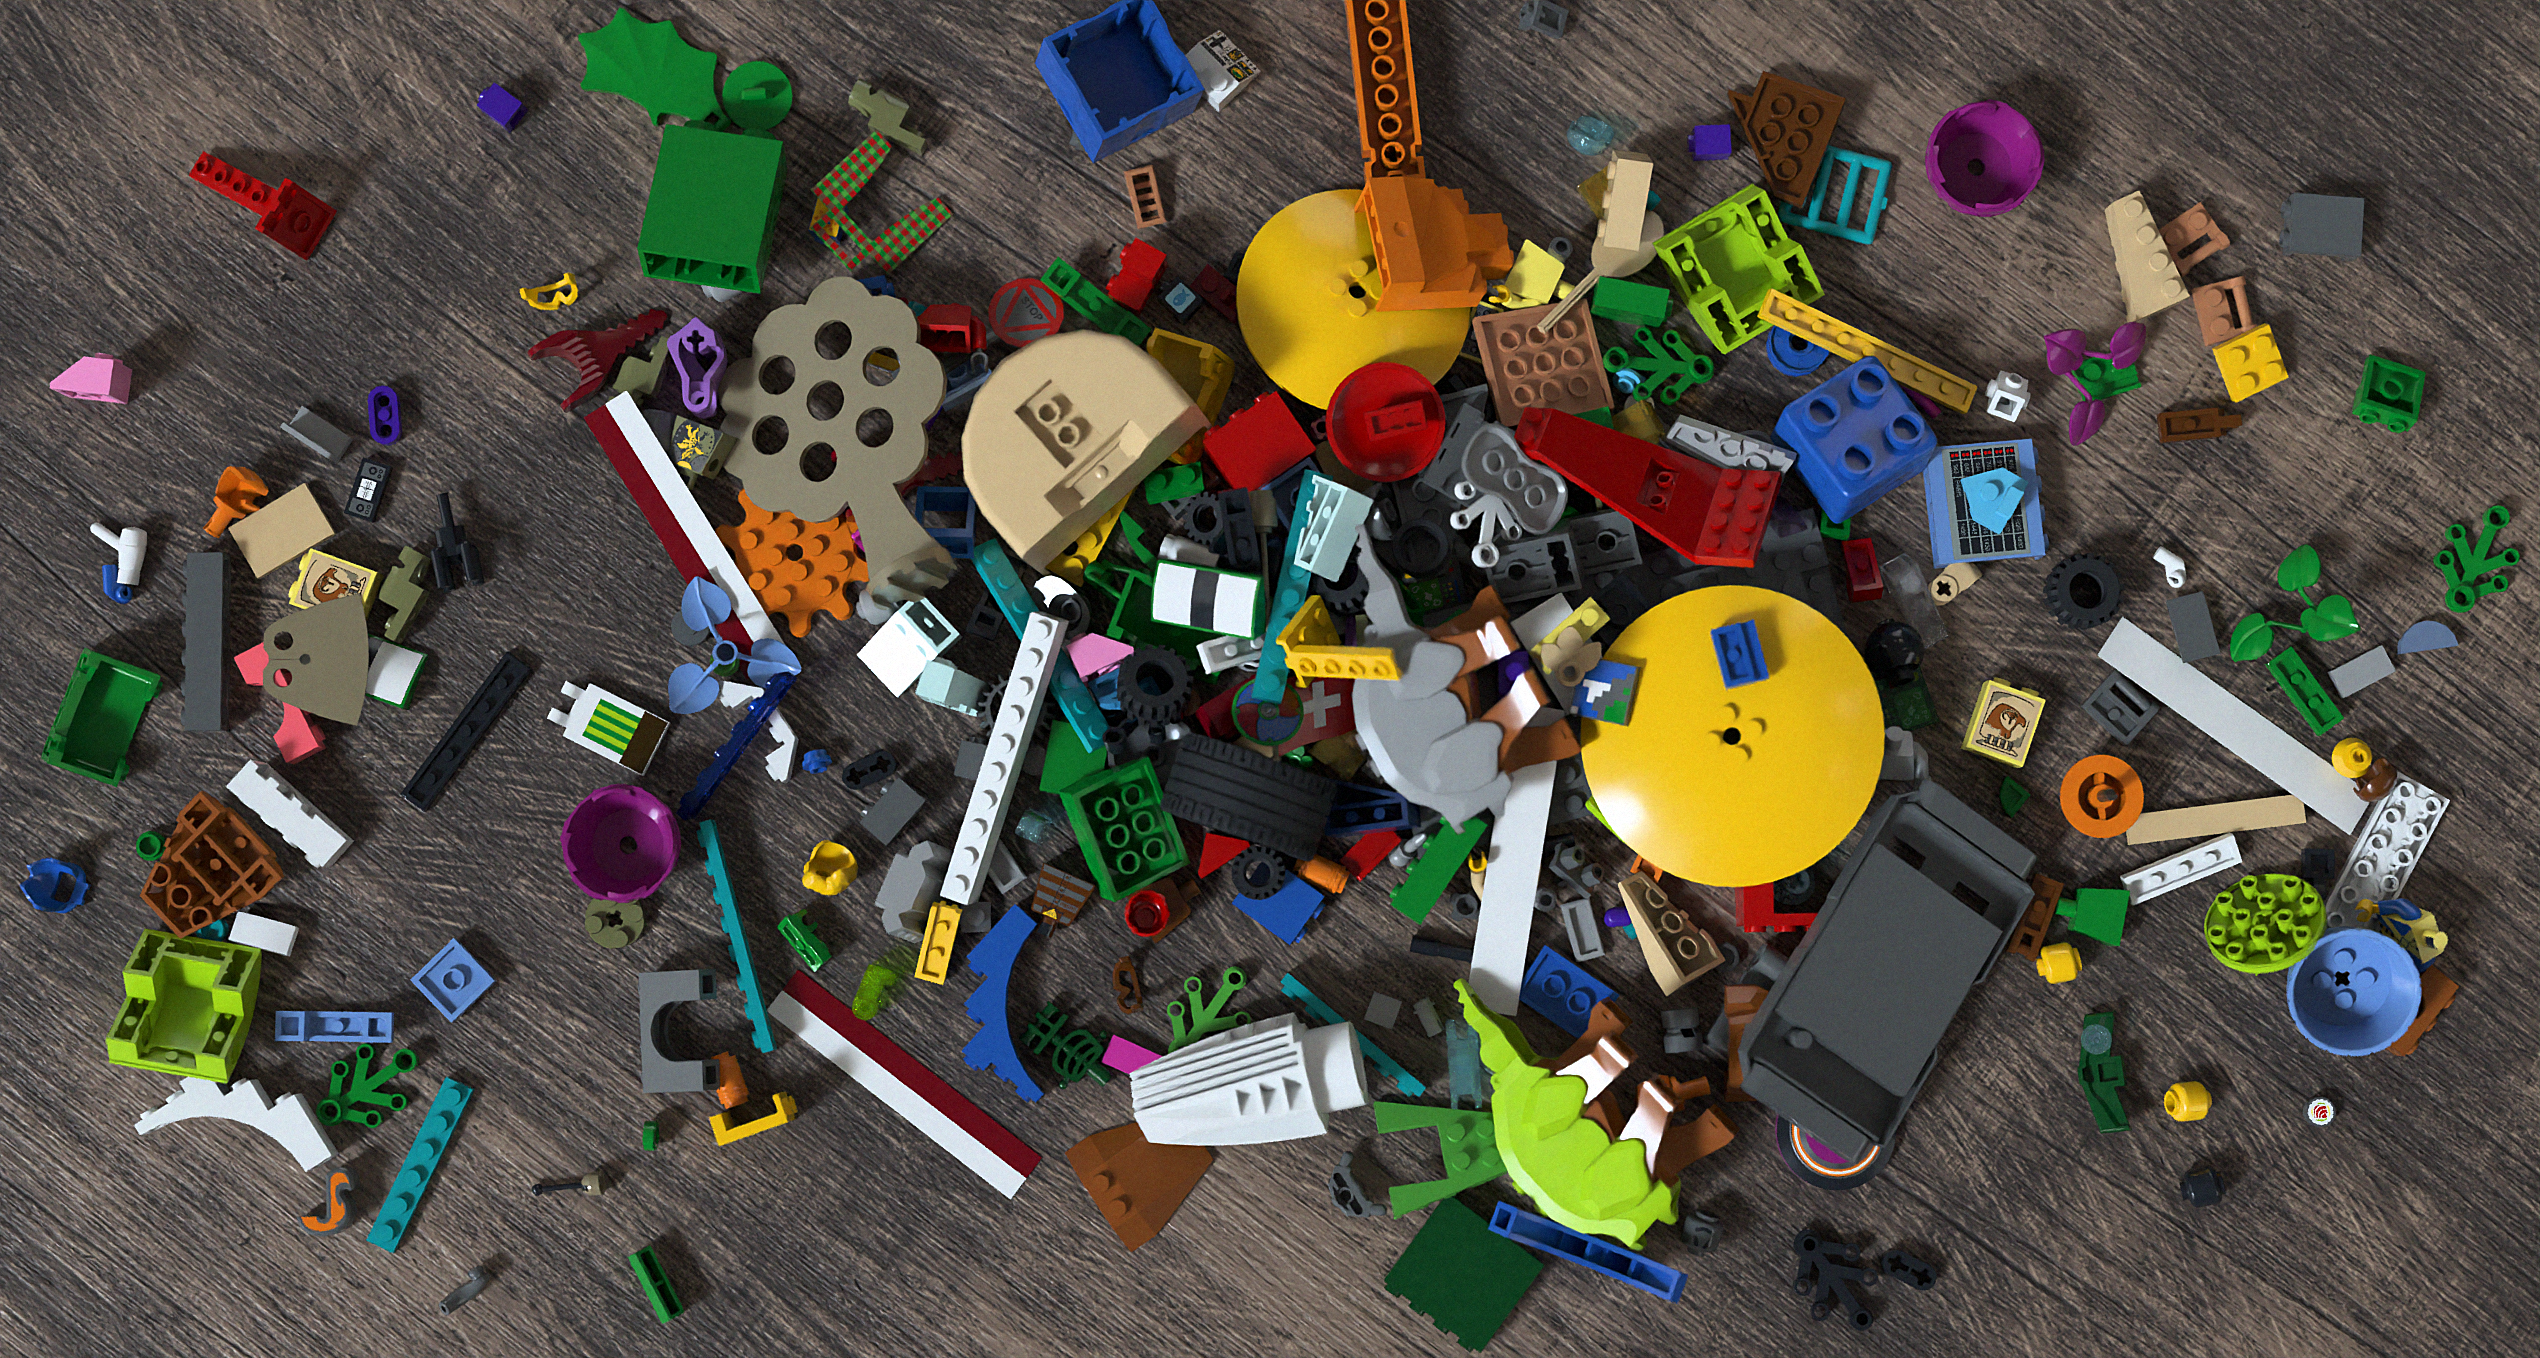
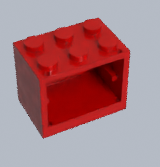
(1258, 444)

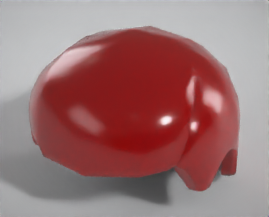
(1147, 913)

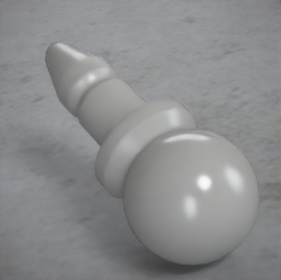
(1406, 850)

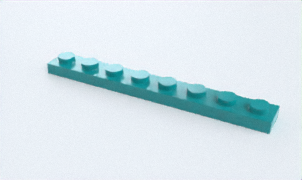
(1288, 600)
(1017, 607)
(733, 924)

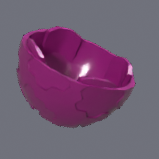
(1998, 141)
(594, 840)

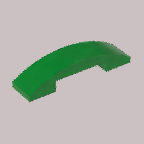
(1093, 303)
(1133, 534)

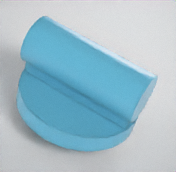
(1627, 380)

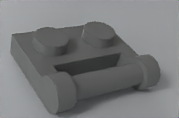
(2113, 713)

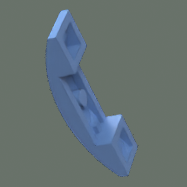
(334, 1026)

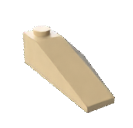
(1670, 942)

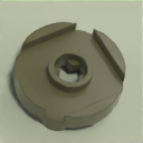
(621, 935)

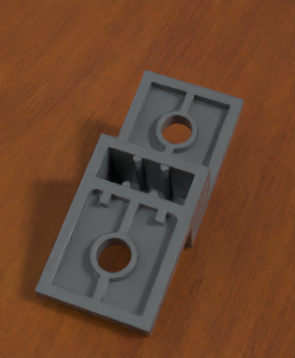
(1563, 556)

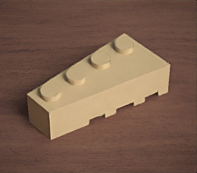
(2142, 260)

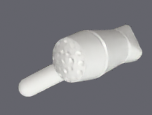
(131, 550)

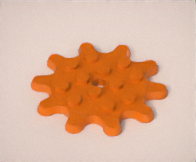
(798, 586)

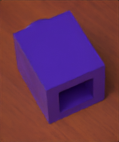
(501, 106)
(1710, 142)

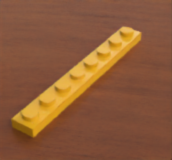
(1856, 344)

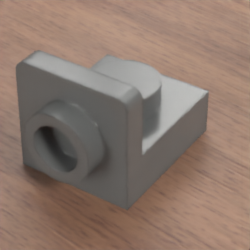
(1543, 17)

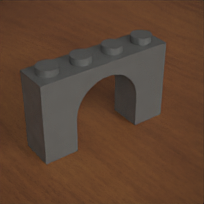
(661, 1065)

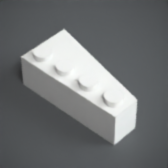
(290, 813)

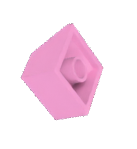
(95, 379)
(1096, 655)

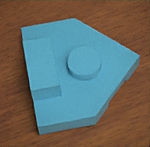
(1993, 497)

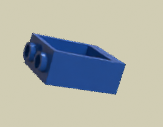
(959, 541)

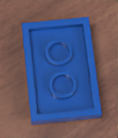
(1562, 991)

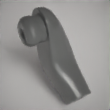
(466, 1291)

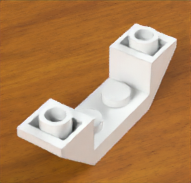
(782, 759)

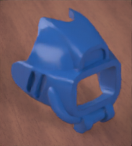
(44, 881)

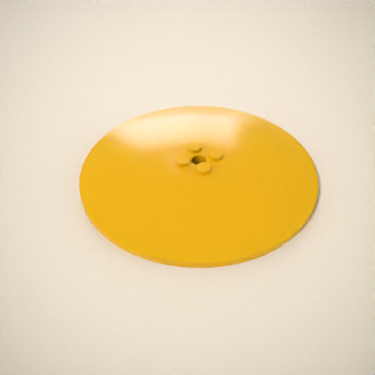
(1776, 795)

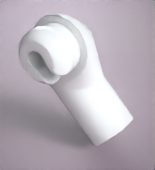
(2174, 566)

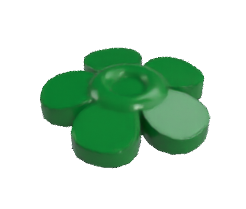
(1297, 758)

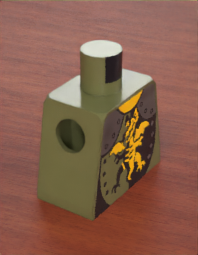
(698, 450)

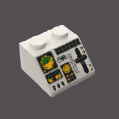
(1221, 69)

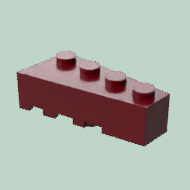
(1215, 717)

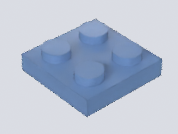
(453, 980)

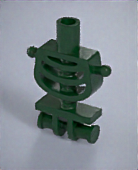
(1091, 1066)

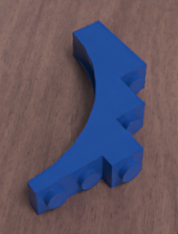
(993, 1043)
(1588, 1251)

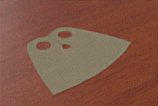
(339, 659)

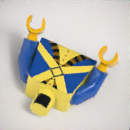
(2407, 926)

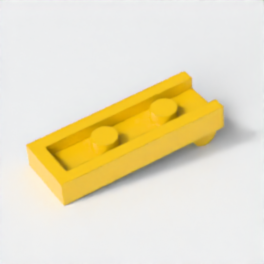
(938, 942)

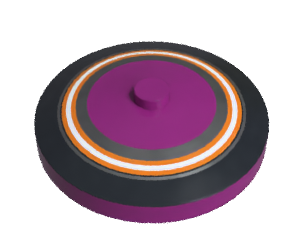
(1822, 1166)

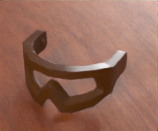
(1126, 965)

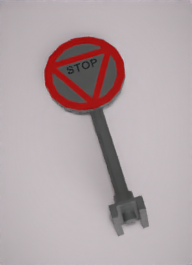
(1017, 317)

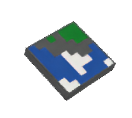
(1606, 693)

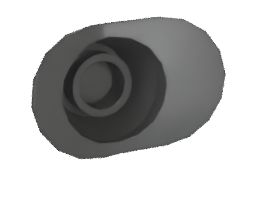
(1061, 600)

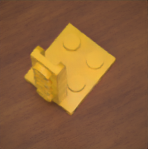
(1315, 649)

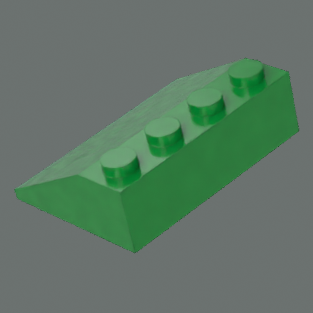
(1123, 828)

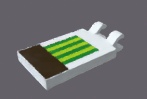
(611, 726)

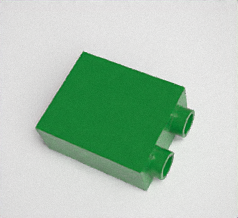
(713, 207)

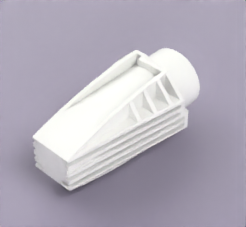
(1251, 1084)

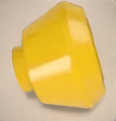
(2352, 757)

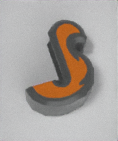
(339, 1202)

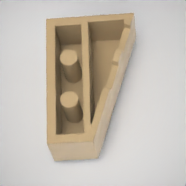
(1625, 199)

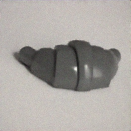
(1349, 1193)

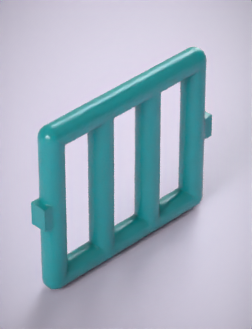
(1840, 228)

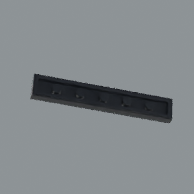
(466, 731)

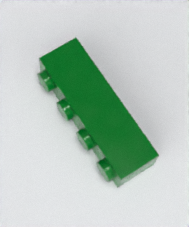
(1435, 868)

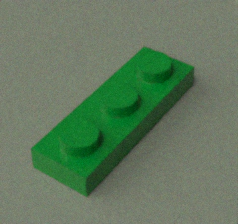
(2304, 691)

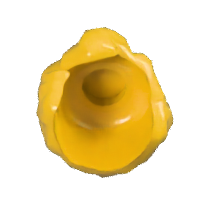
(830, 868)

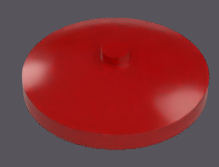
(1375, 388)

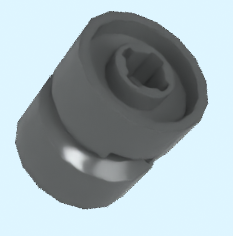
(1679, 1019)

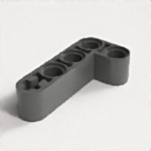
(1762, 971)

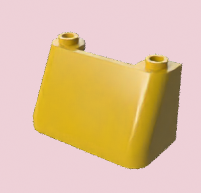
(1201, 372)

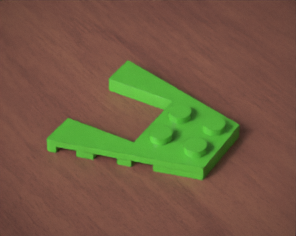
(1466, 1147)

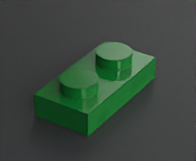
(1175, 483)

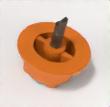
(2101, 796)

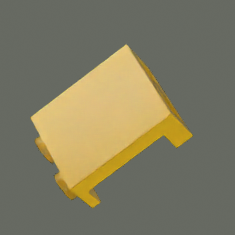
(726, 1132)

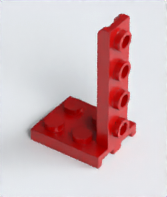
(288, 214)

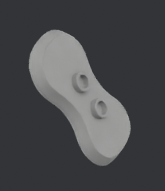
(1500, 468)

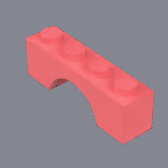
(298, 735)

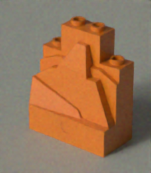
(1430, 245)

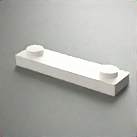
(2181, 868)

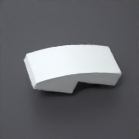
(263, 933)

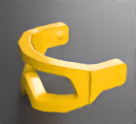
(531, 295)

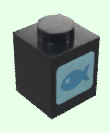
(1179, 299)

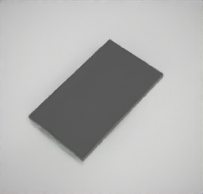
(2192, 627)

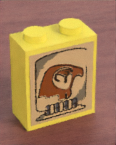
(332, 578)
(2003, 722)

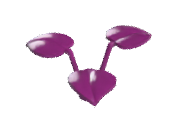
(2065, 354)

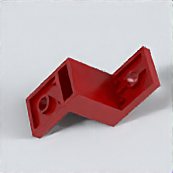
(1756, 911)

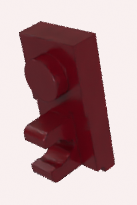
(1217, 292)

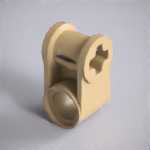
(1955, 579)

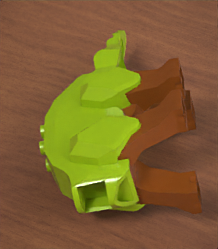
(1568, 1136)

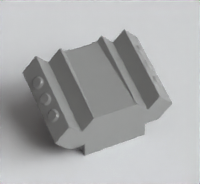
(912, 888)

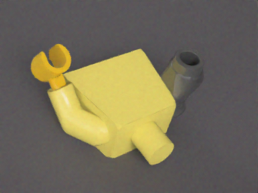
(1536, 276)

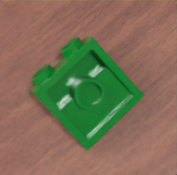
(2389, 394)

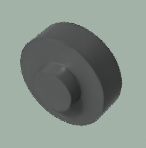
(685, 634)

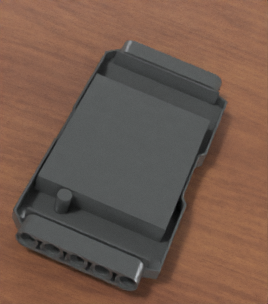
(1884, 971)

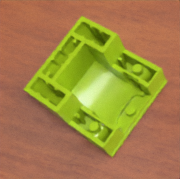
(1730, 261)
(185, 1006)

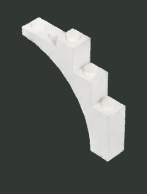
(288, 1122)

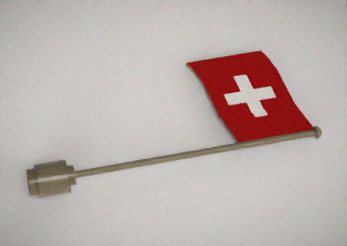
(1326, 699)

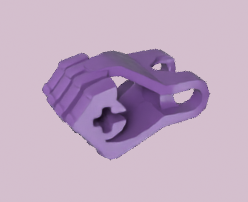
(695, 380)

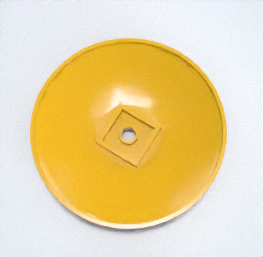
(1300, 308)

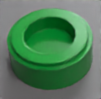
(650, 1135)

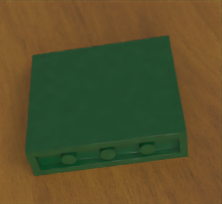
(1462, 1274)

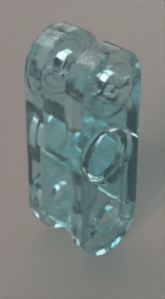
(1463, 1064)

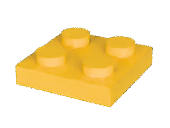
(2250, 362)

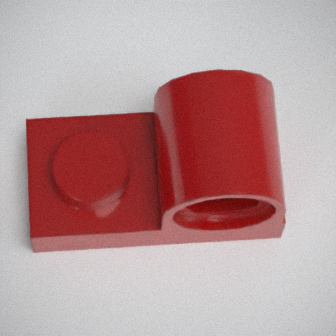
(1862, 570)

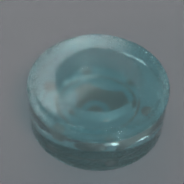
(2096, 1039)

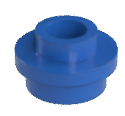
(816, 761)

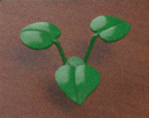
(2324, 622)

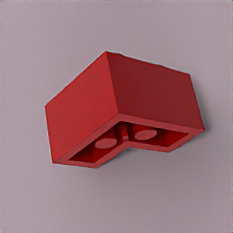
(1139, 275)

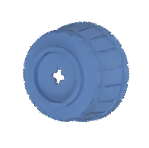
(2366, 1011)

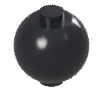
(1894, 651)

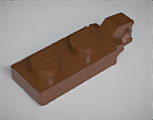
(2195, 425)

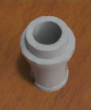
(1428, 1016)

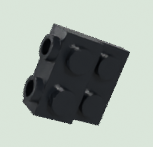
(1622, 604)

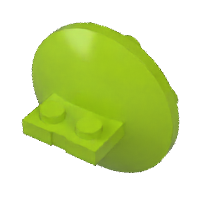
(2265, 923)

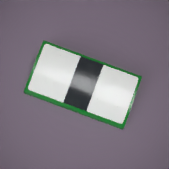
(1208, 599)
(391, 671)

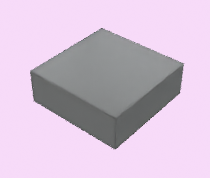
(1382, 1010)

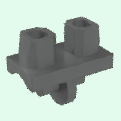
(1572, 869)

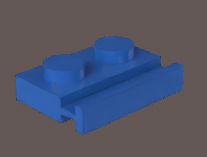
(1739, 654)

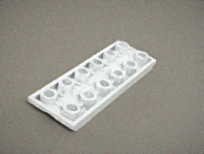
(2385, 852)

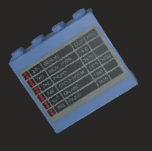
(1953, 532)

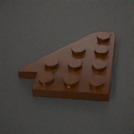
(1788, 132)

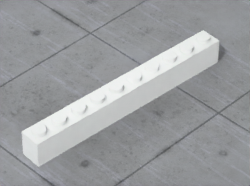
(1004, 757)

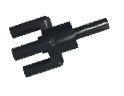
(453, 550)

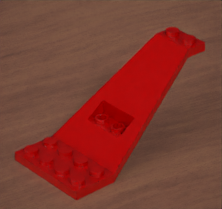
(1684, 502)

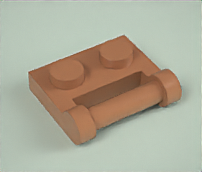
(2188, 229)
(2214, 310)

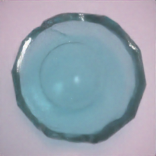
(1589, 136)

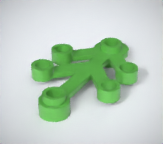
(1204, 1020)

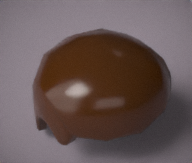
(2377, 782)

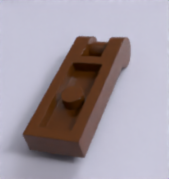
(2036, 917)

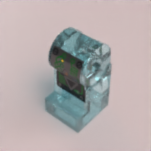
(1034, 826)

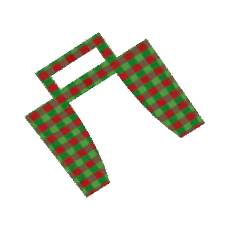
(845, 182)

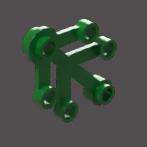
(1662, 364)
(2474, 562)
(363, 1089)

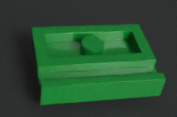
(2104, 380)

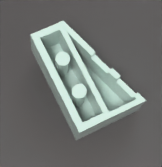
(1330, 528)
(950, 687)

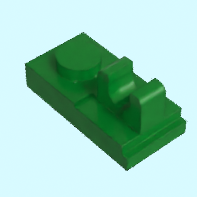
(806, 944)

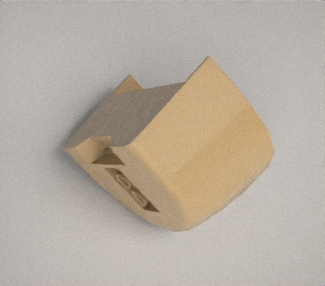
(1068, 435)

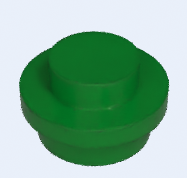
(150, 845)

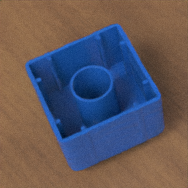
(1854, 438)

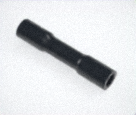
(1435, 948)

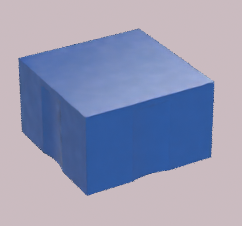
(1118, 76)

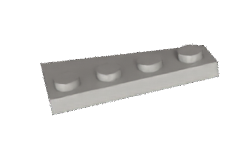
(1726, 447)

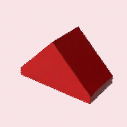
(1219, 851)

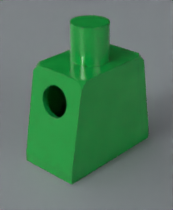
(2096, 913)

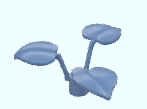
(695, 690)

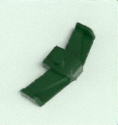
(2100, 1076)

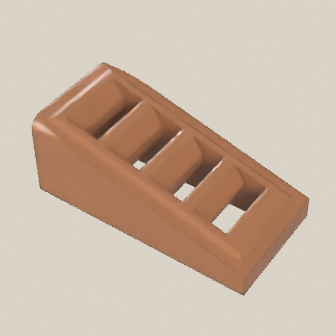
(1138, 172)

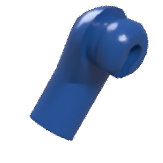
(117, 591)

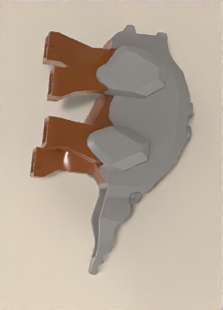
(1429, 723)

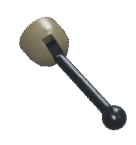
(592, 1184)

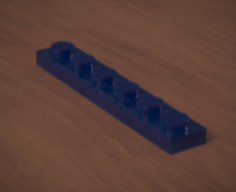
(729, 753)

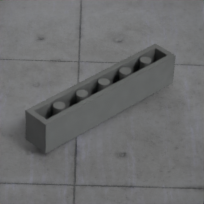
(207, 642)

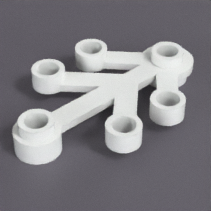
(1492, 507)

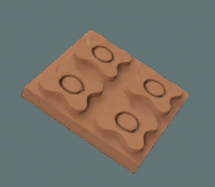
(1542, 368)

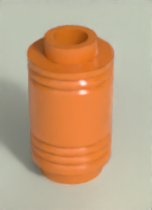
(1322, 873)
(732, 1083)

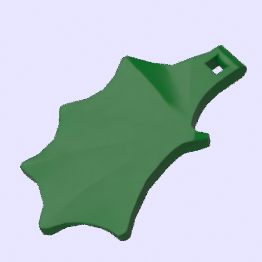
(652, 69)

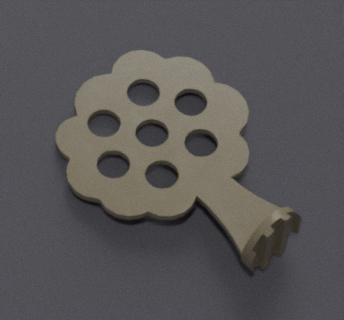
(897, 548)

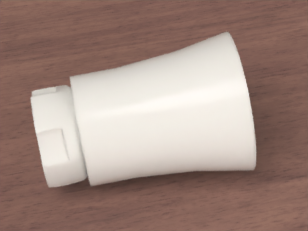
(1187, 550)

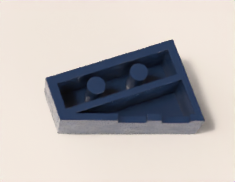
(1369, 811)

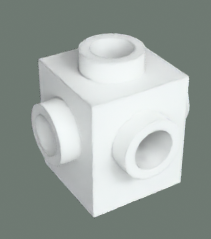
(2007, 395)

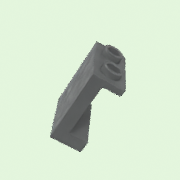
(2322, 225)

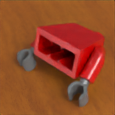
(954, 330)

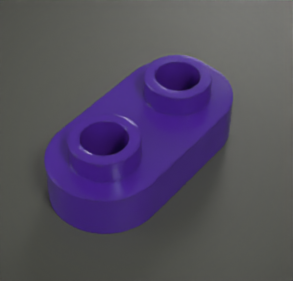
(384, 416)

